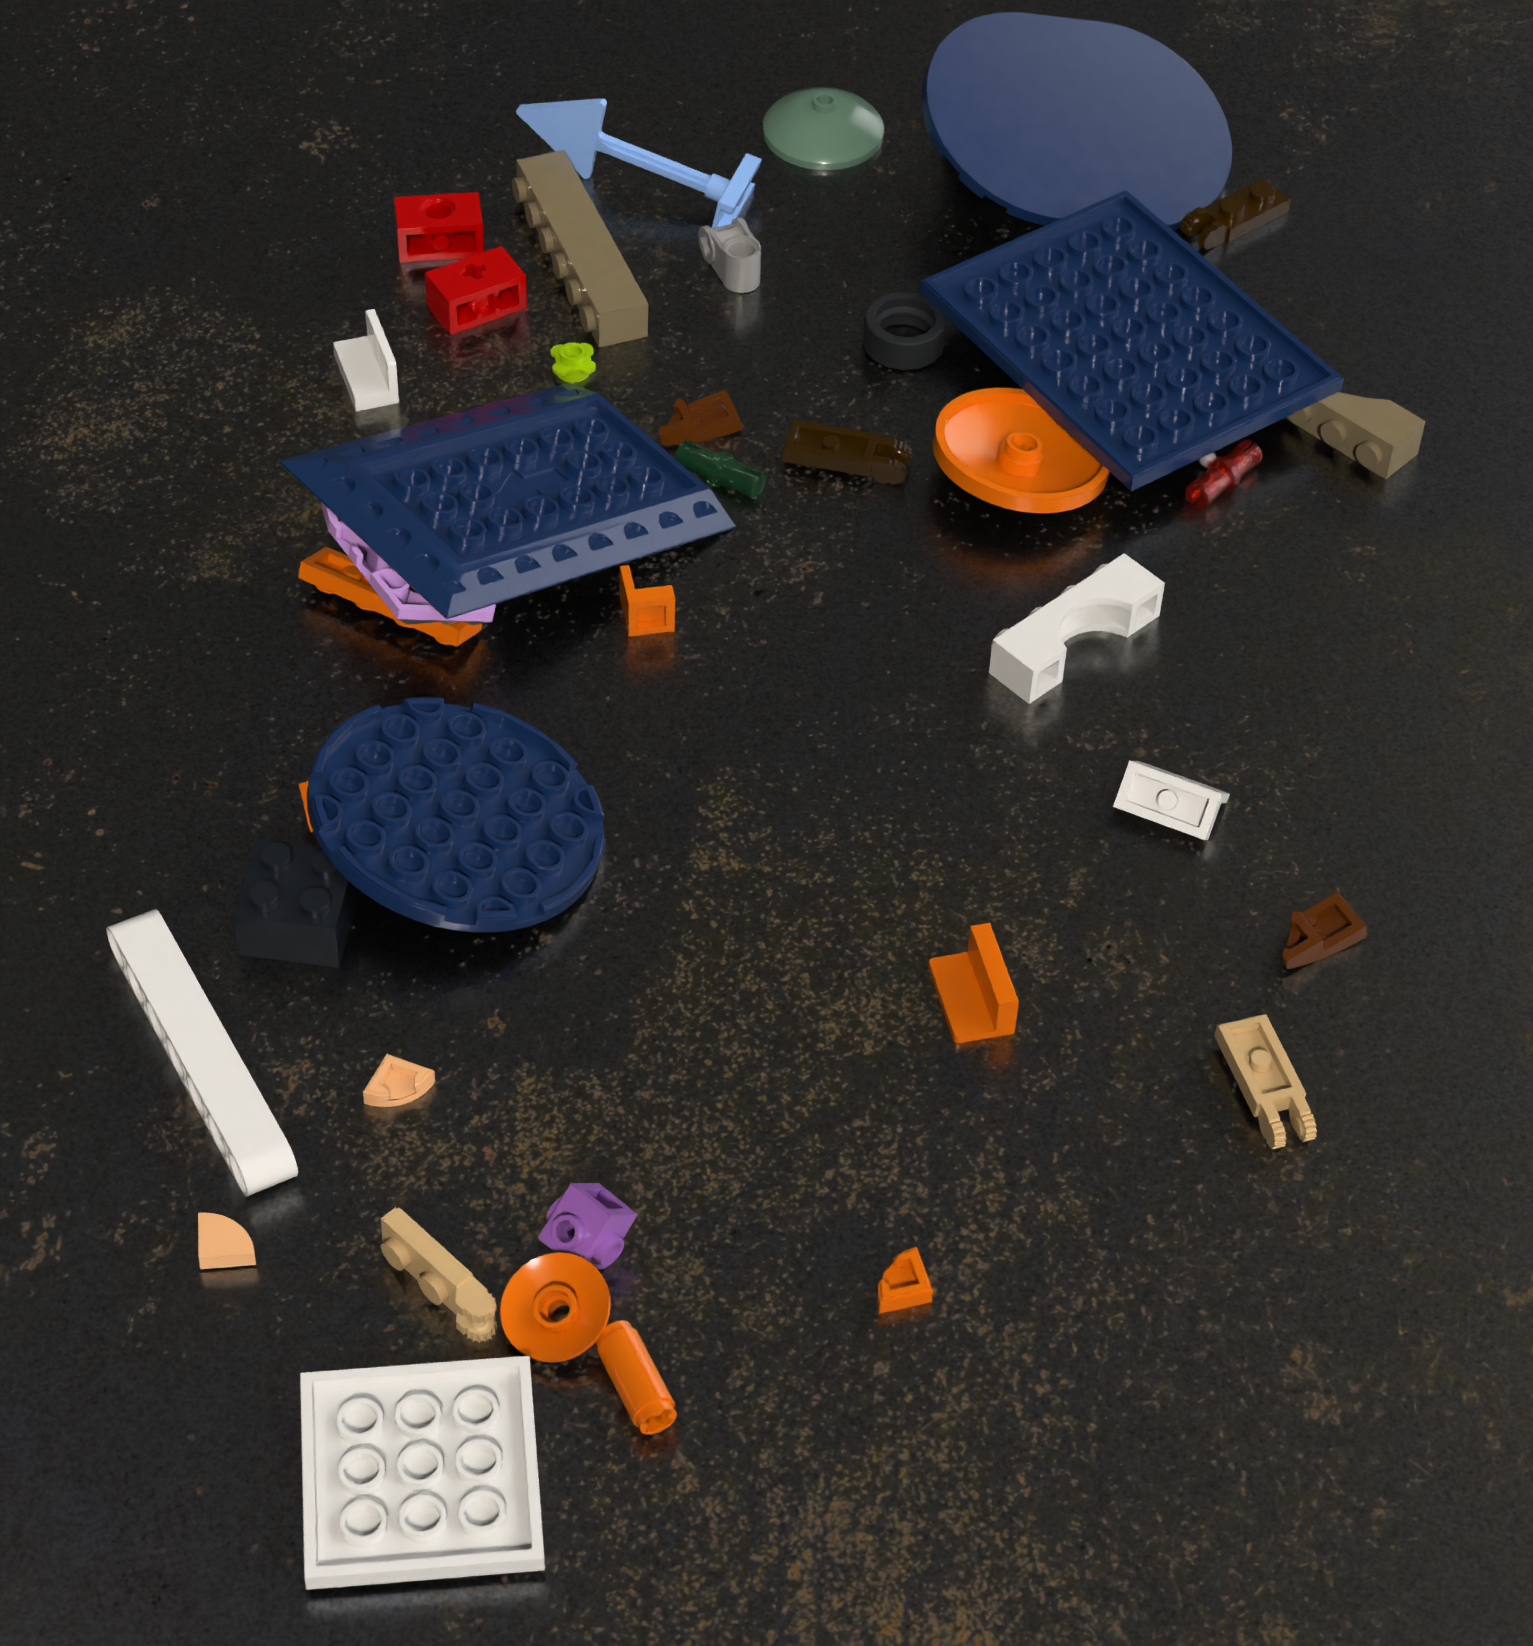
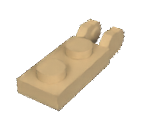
(1266, 1078)
(439, 1274)

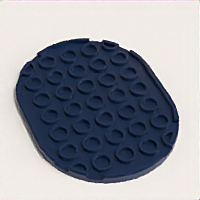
(1071, 114)

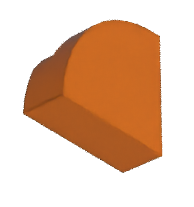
(904, 1283)

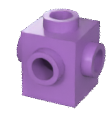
(588, 1224)

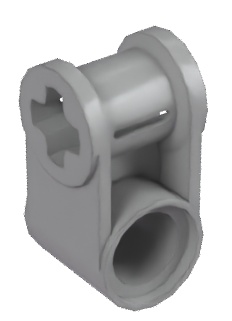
(732, 254)

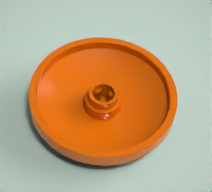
(1014, 453)

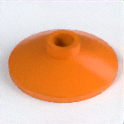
(542, 1288)

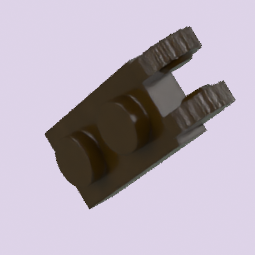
(1235, 214)
(847, 451)

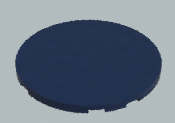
(455, 815)

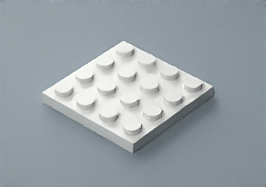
(419, 1473)

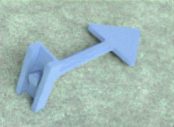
(577, 130)

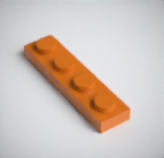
(337, 574)

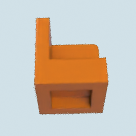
(646, 609)

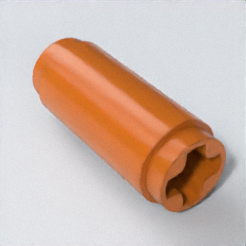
(636, 1378)

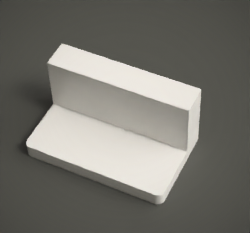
(368, 367)
(1169, 799)

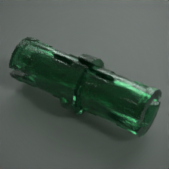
(721, 469)

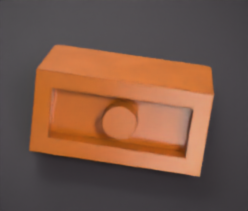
(976, 989)

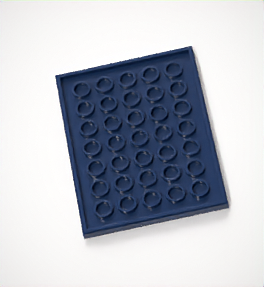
(1130, 339)

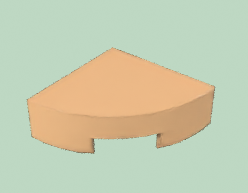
(397, 1083)
(223, 1243)

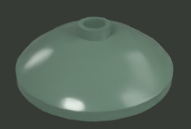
(823, 129)

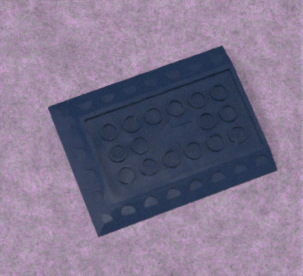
(511, 496)

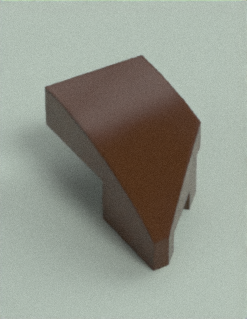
(701, 420)
(1322, 931)

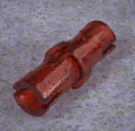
(1223, 474)

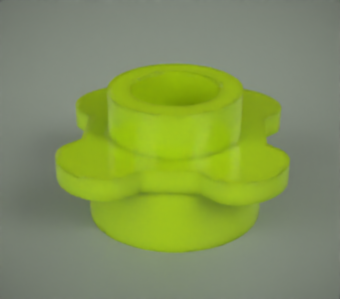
(573, 361)

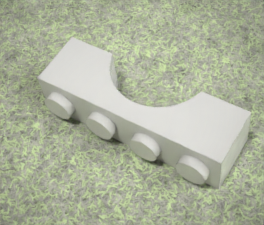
(1113, 599)

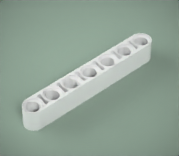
(202, 1053)

